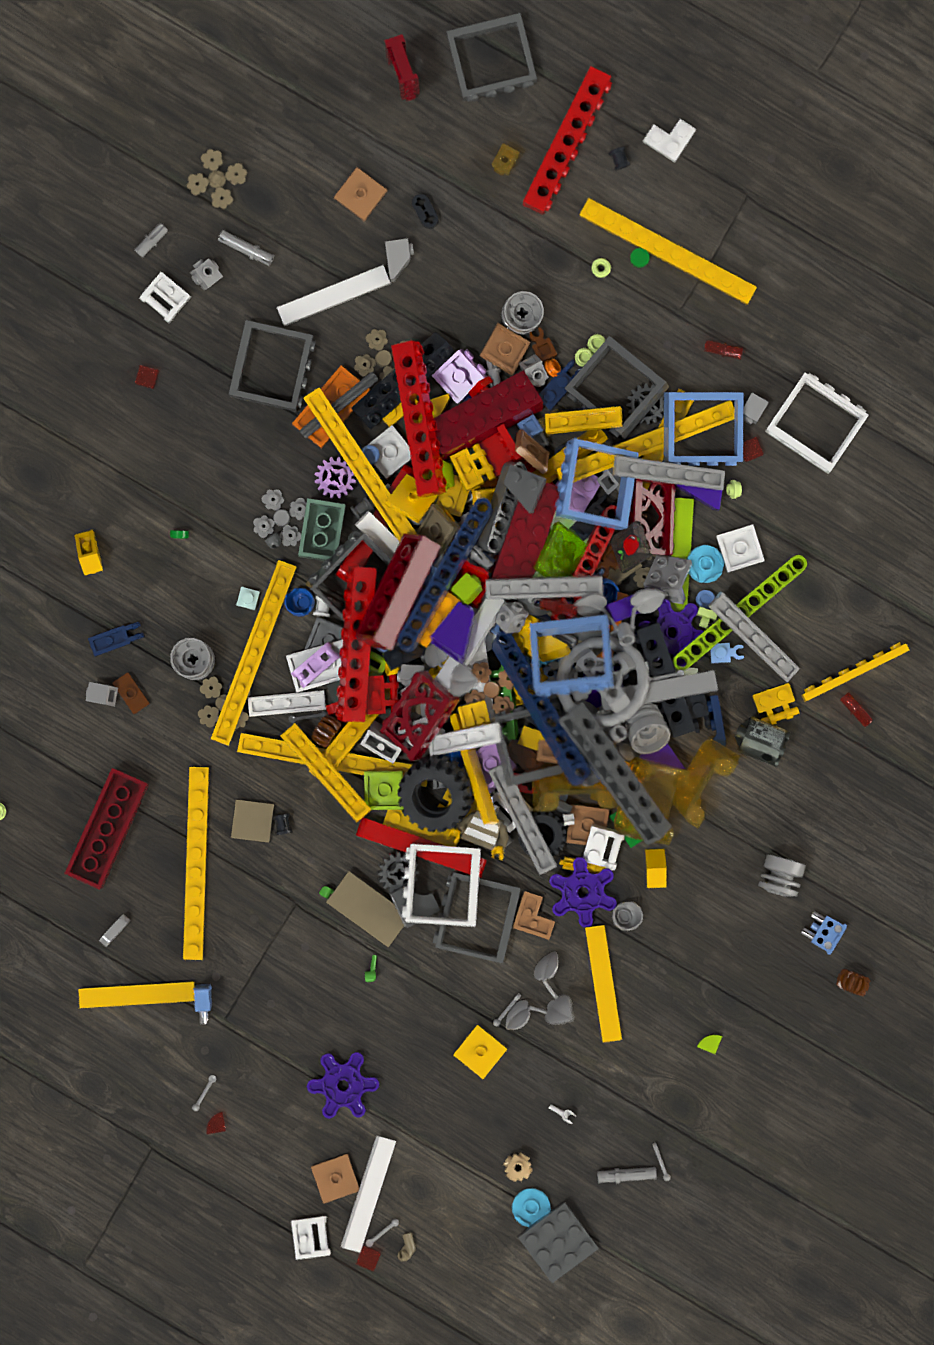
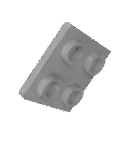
(668, 576)

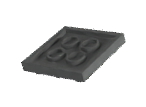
(558, 1242)

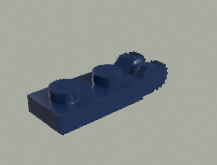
(556, 388)
(113, 639)
(716, 723)

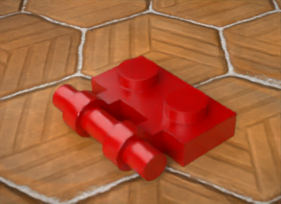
(376, 695)

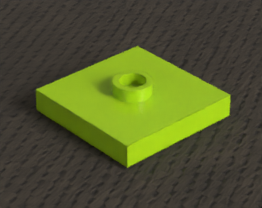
(382, 789)

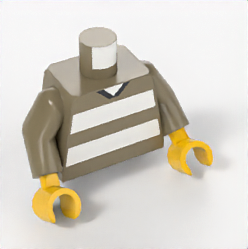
(489, 836)

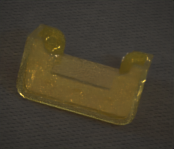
(709, 759)
(660, 783)
(547, 792)

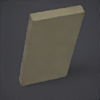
(366, 908)

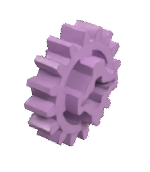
(328, 483)

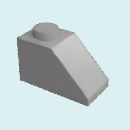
(398, 256)

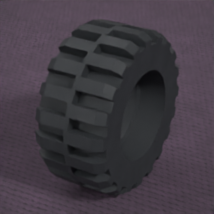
(423, 812)

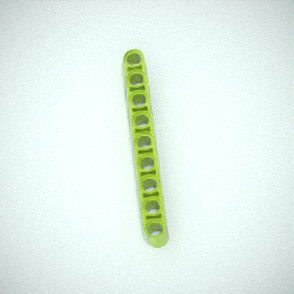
(746, 607)

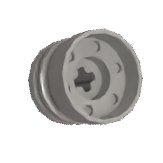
(529, 304)
(184, 652)
(647, 729)
(781, 875)

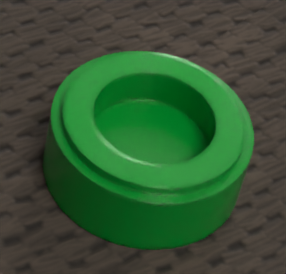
(639, 258)
(182, 534)

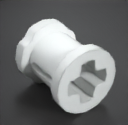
(321, 608)

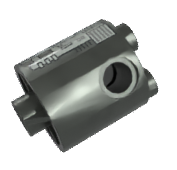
(762, 741)

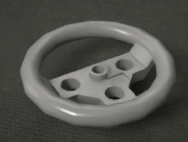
(629, 659)

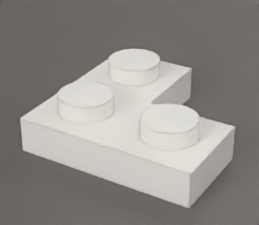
(672, 144)

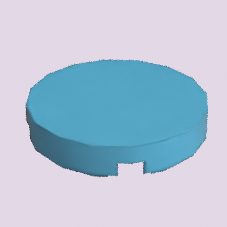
(706, 564)
(530, 1206)

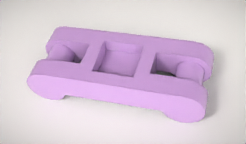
(315, 664)

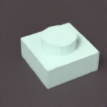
(248, 598)

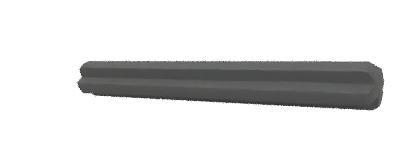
(342, 402)

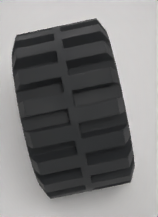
(557, 827)

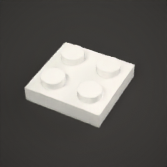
(393, 452)
(740, 548)

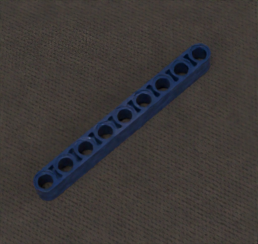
(445, 565)
(540, 717)

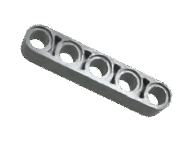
(499, 515)

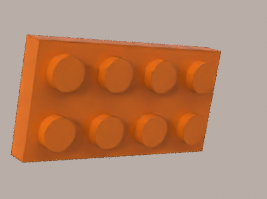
(334, 388)

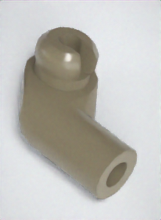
(408, 1249)

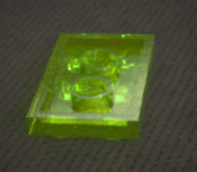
(559, 552)

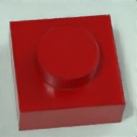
(480, 386)

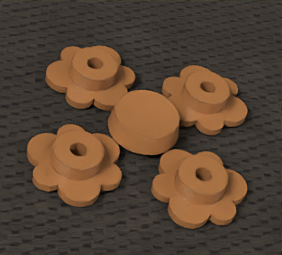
(490, 689)

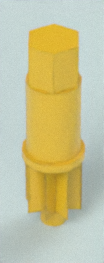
(567, 863)

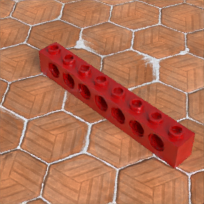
(593, 78)
(411, 411)
(361, 653)

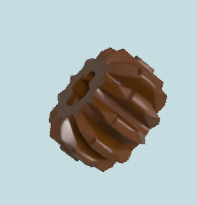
(326, 731)
(853, 982)

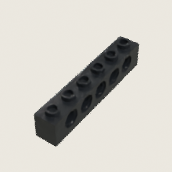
(386, 394)
(652, 631)

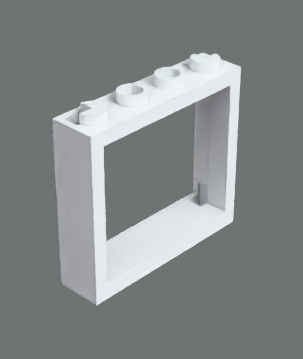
(841, 400)
(410, 873)

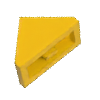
(655, 868)

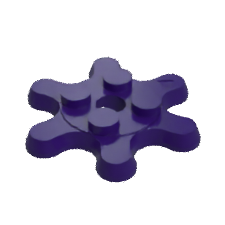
(684, 630)
(586, 904)
(329, 1085)

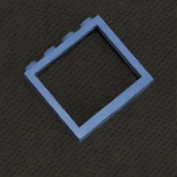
(669, 402)
(565, 487)
(565, 627)

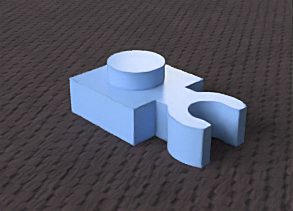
(722, 652)

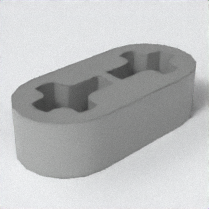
(114, 930)

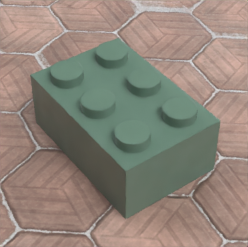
(321, 529)

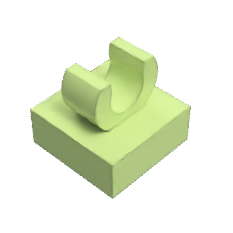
(706, 615)

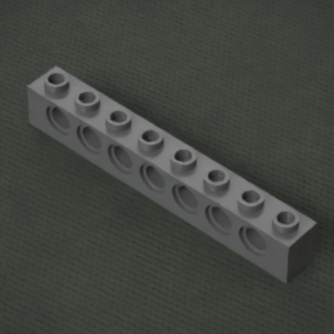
(615, 773)

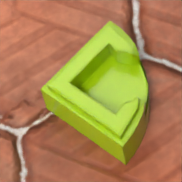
(710, 1043)

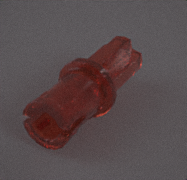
(723, 349)
(558, 607)
(856, 709)

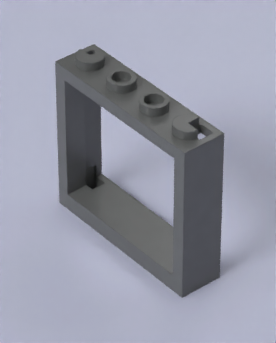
(483, 28)
(301, 381)
(645, 405)
(330, 564)
(510, 779)
(447, 901)

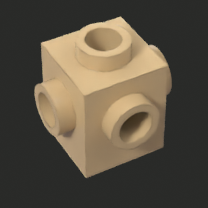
(520, 1159)

